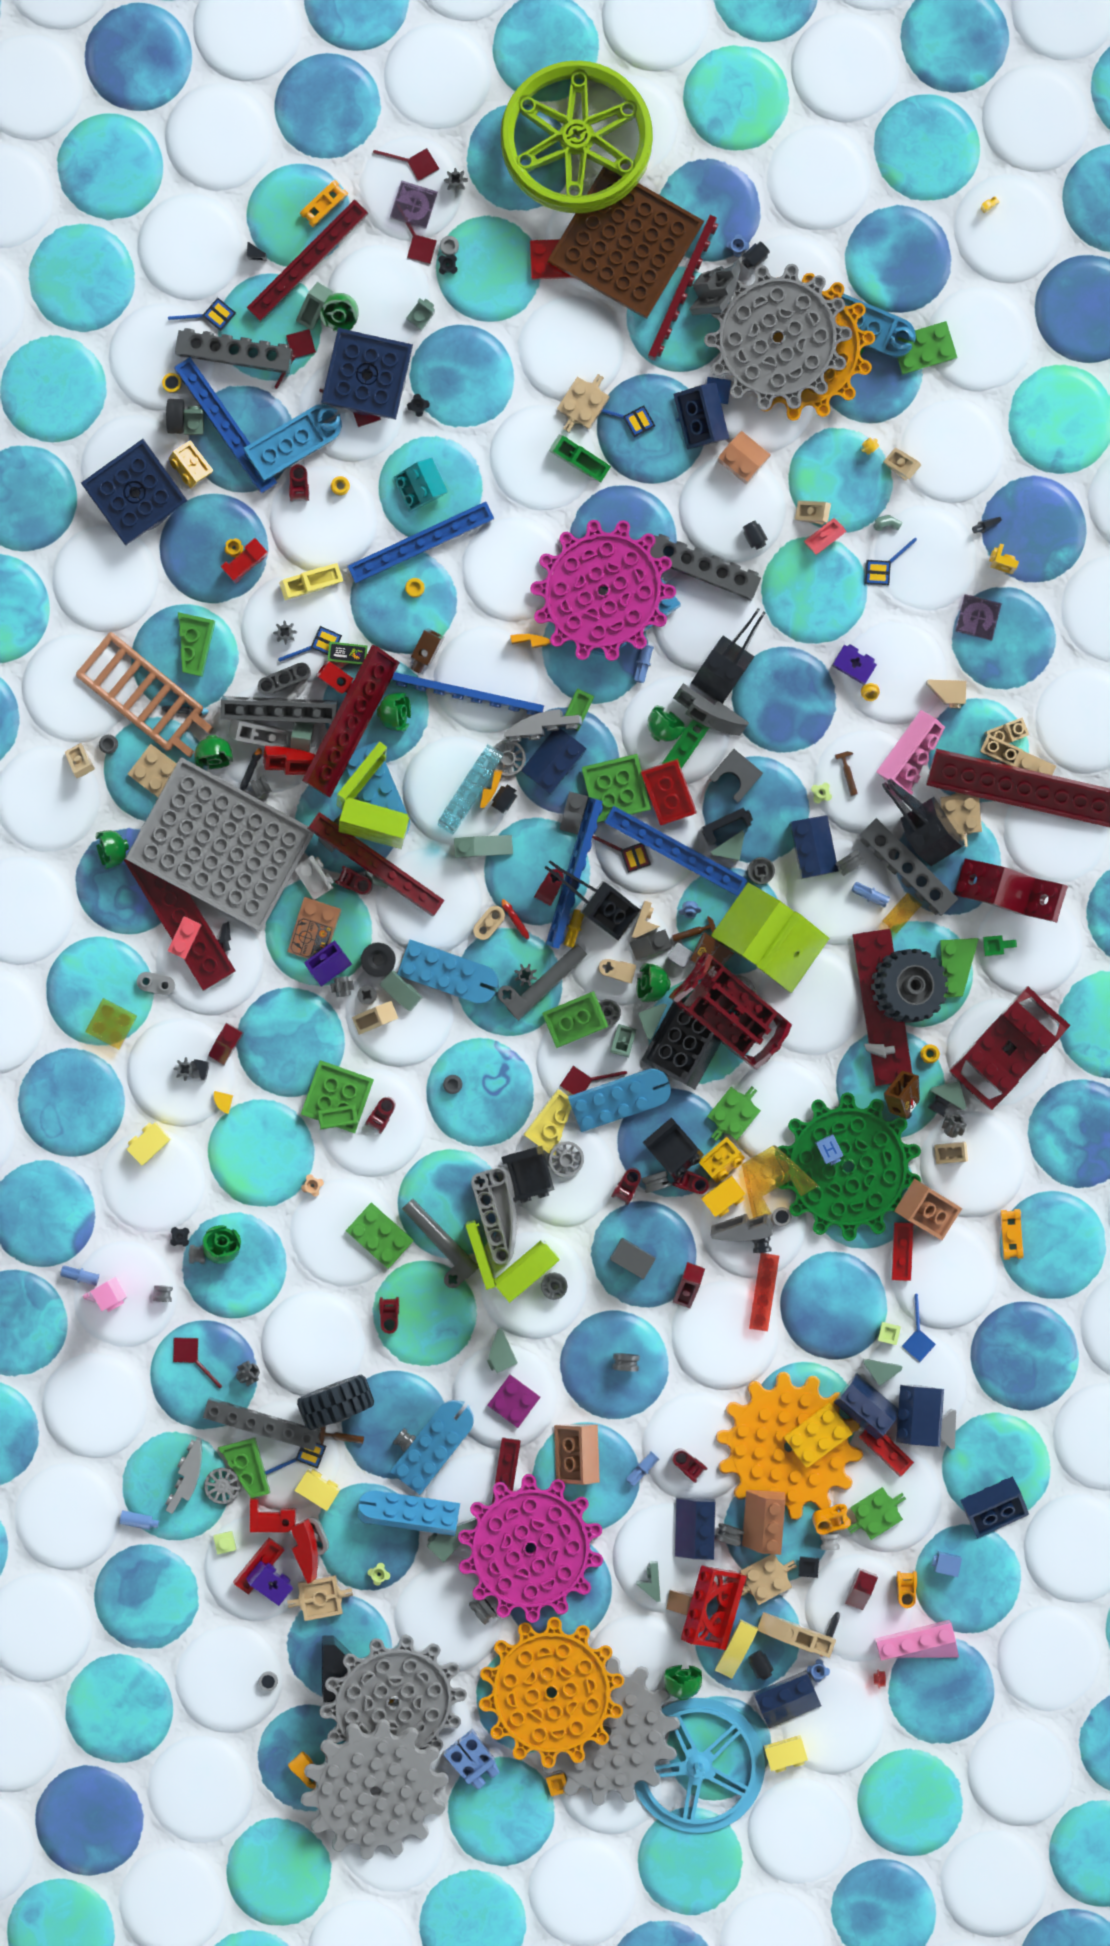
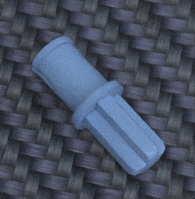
(643, 663)
(870, 894)
(79, 1275)
(642, 1468)

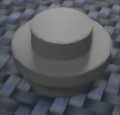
(108, 744)
(452, 1084)

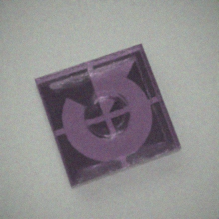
(413, 204)
(978, 617)

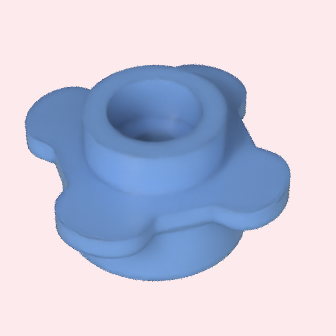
(737, 250)
(689, 909)
(818, 1675)

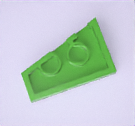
(195, 642)
(957, 961)
(248, 1466)

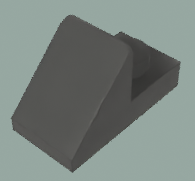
(650, 944)

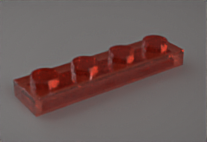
(764, 1291)

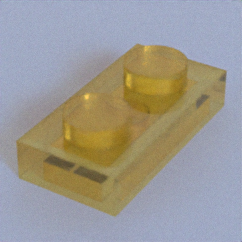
(901, 912)

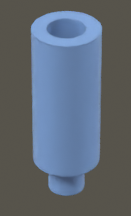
(138, 1520)

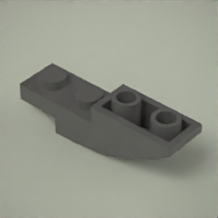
(713, 716)

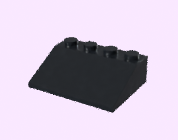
(682, 1047)

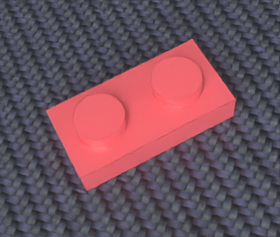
(825, 536)
(184, 937)

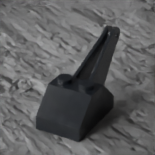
(725, 664)
(925, 825)
(605, 906)
(332, 1663)

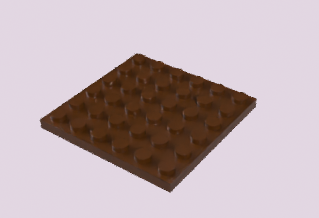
(628, 246)

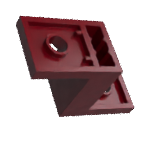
(1011, 890)

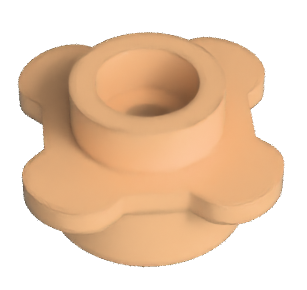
(311, 1180)

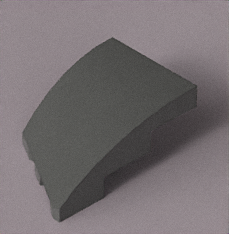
(715, 289)

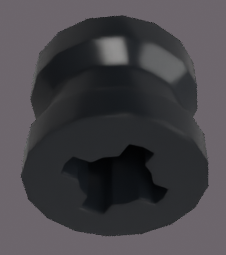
(939, 1105)
(762, 1245)

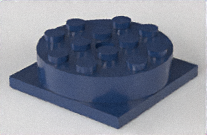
(351, 358)
(113, 486)

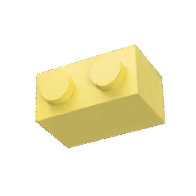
(148, 1144)
(317, 1489)
(786, 1753)

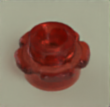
(880, 1679)

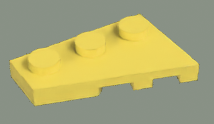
(550, 1122)

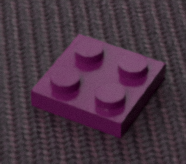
(513, 1400)

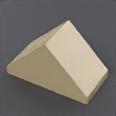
(951, 1152)

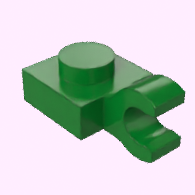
(995, 945)

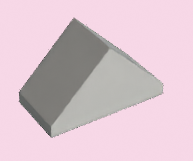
(949, 1428)

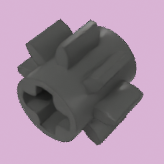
(455, 174)
(285, 627)
(527, 970)
(342, 986)
(180, 1068)
(954, 1125)
(247, 1373)

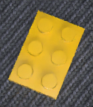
(818, 1435)

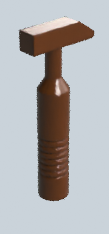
(847, 772)
(694, 931)
(340, 1436)

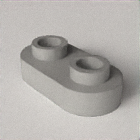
(155, 984)
(319, 1535)

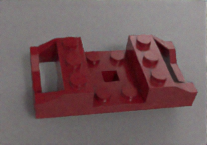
(714, 999)
(1030, 1043)

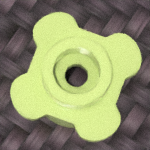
(826, 794)
(378, 1579)

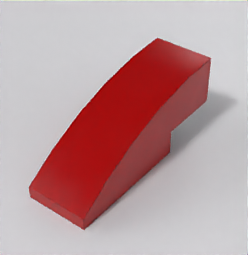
(288, 759)
(306, 1549)

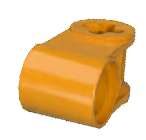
(831, 1519)
(906, 1587)
(298, 1765)

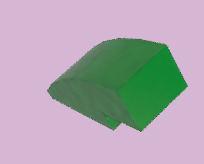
(579, 458)

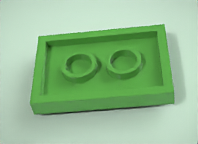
(931, 347)
(575, 1019)
(379, 1235)

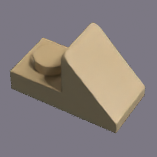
(902, 464)
(813, 511)
(79, 760)
(642, 926)

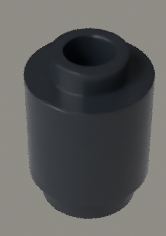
(755, 256)
(755, 535)
(504, 798)
(760, 1665)

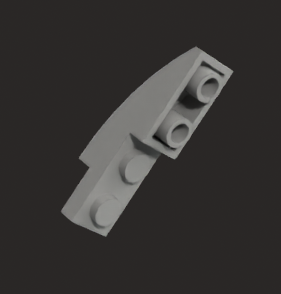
(535, 725)
(190, 1469)

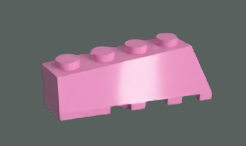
(912, 751)
(107, 1295)
(922, 1642)

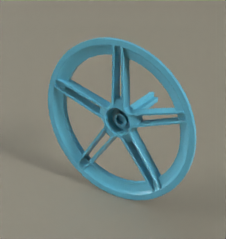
(699, 1767)

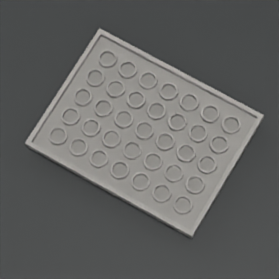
(220, 844)

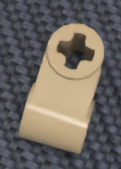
(621, 970)

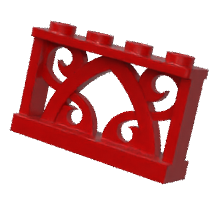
(721, 1622)

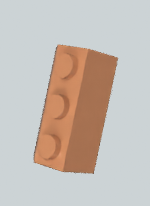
(577, 1453)
(764, 1521)

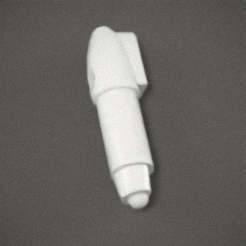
(298, 689)

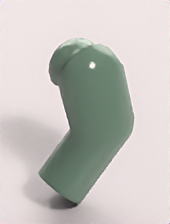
(887, 520)
(375, 880)

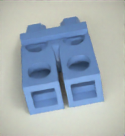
(476, 1763)

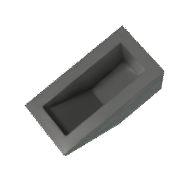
(573, 812)

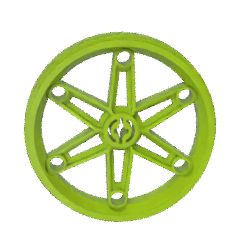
(581, 128)

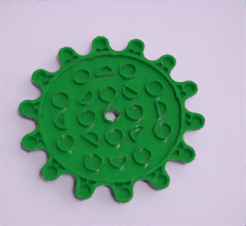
(877, 1158)

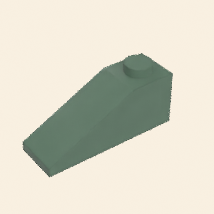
(483, 846)
(445, 1545)

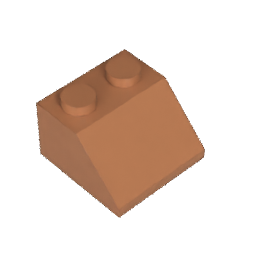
(743, 457)

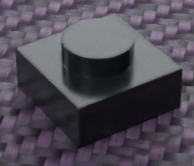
(808, 1567)

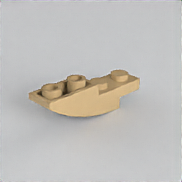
(1014, 756)
(796, 1635)

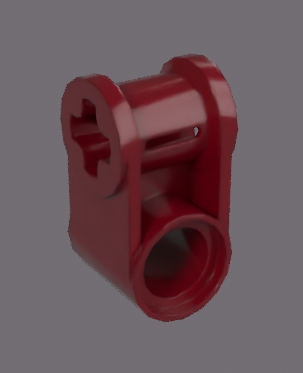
(299, 485)
(353, 880)
(548, 890)
(381, 1115)
(689, 1182)
(626, 1187)
(389, 1312)
(689, 1465)

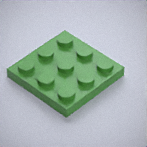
(617, 784)
(337, 1088)

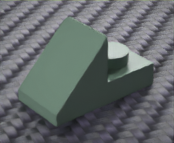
(651, 1587)

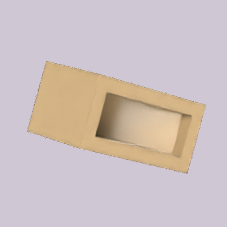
(949, 691)
(375, 1017)

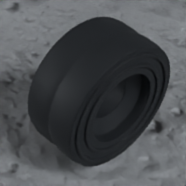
(175, 416)
(378, 970)

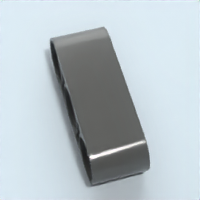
(274, 679)

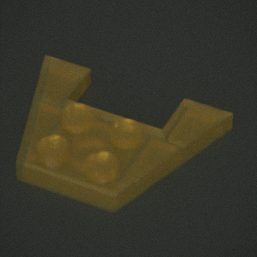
(768, 1172)

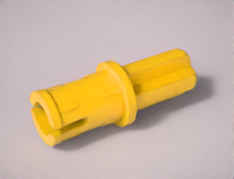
(574, 927)

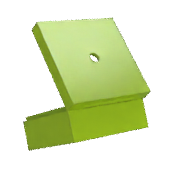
(367, 819)
(770, 935)
(520, 1273)

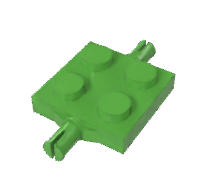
(734, 1113)
(876, 1513)

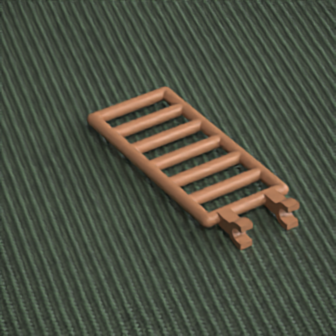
(153, 673)

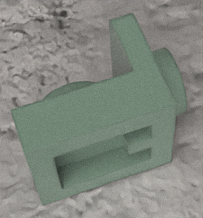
(421, 313)
(193, 421)

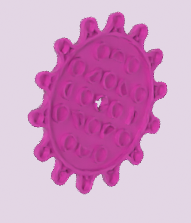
(597, 562)
(559, 1552)

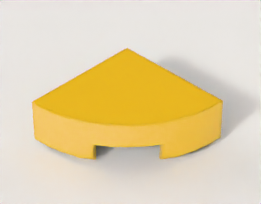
(988, 204)
(223, 1101)

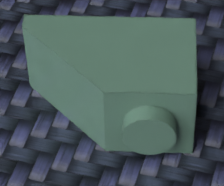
(312, 305)
(501, 1354)

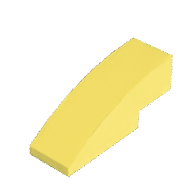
(310, 581)
(736, 1649)

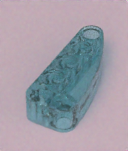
(470, 789)

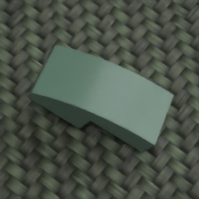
(400, 991)

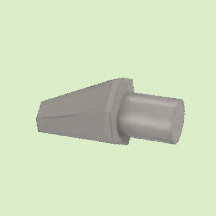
(879, 1049)

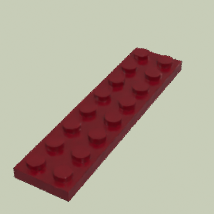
(351, 721)
(171, 904)
(869, 951)

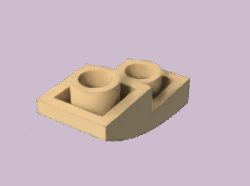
(1010, 731)

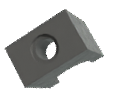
(742, 769)
(632, 1258)

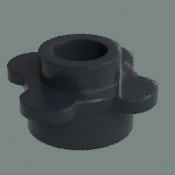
(447, 269)
(418, 400)
(176, 1232)

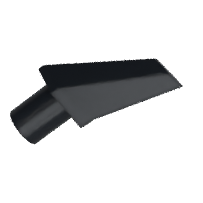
(985, 525)
(224, 936)

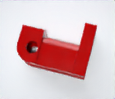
(245, 561)
(270, 1520)

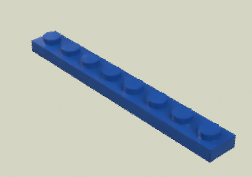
(220, 419)
(420, 542)
(461, 692)
(675, 850)
(576, 866)

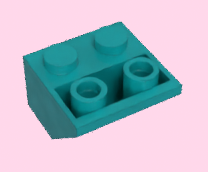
(420, 484)

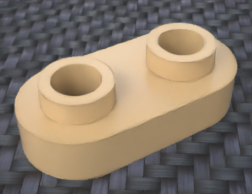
(488, 922)

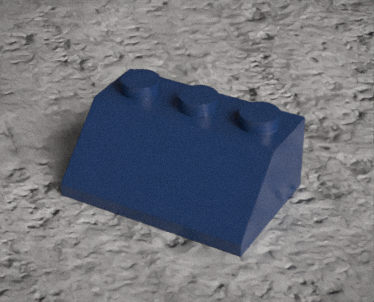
(701, 416)
(553, 760)
(814, 846)
(867, 1406)
(920, 1415)
(994, 1507)
(695, 1528)
(787, 1699)

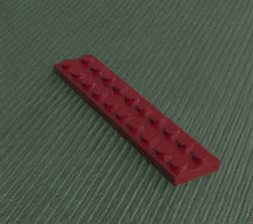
(1020, 787)

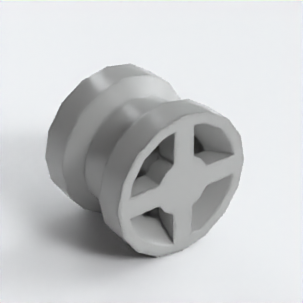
(829, 1541)

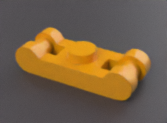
(323, 203)
(1011, 1234)

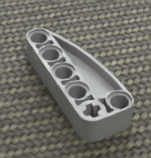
(502, 1206)

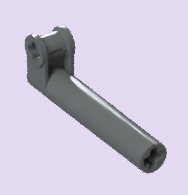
(522, 1004)
(463, 1264)

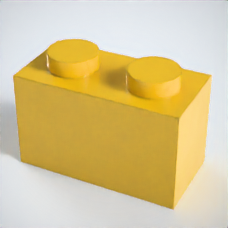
(723, 1196)

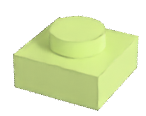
(889, 1333)
(224, 1542)

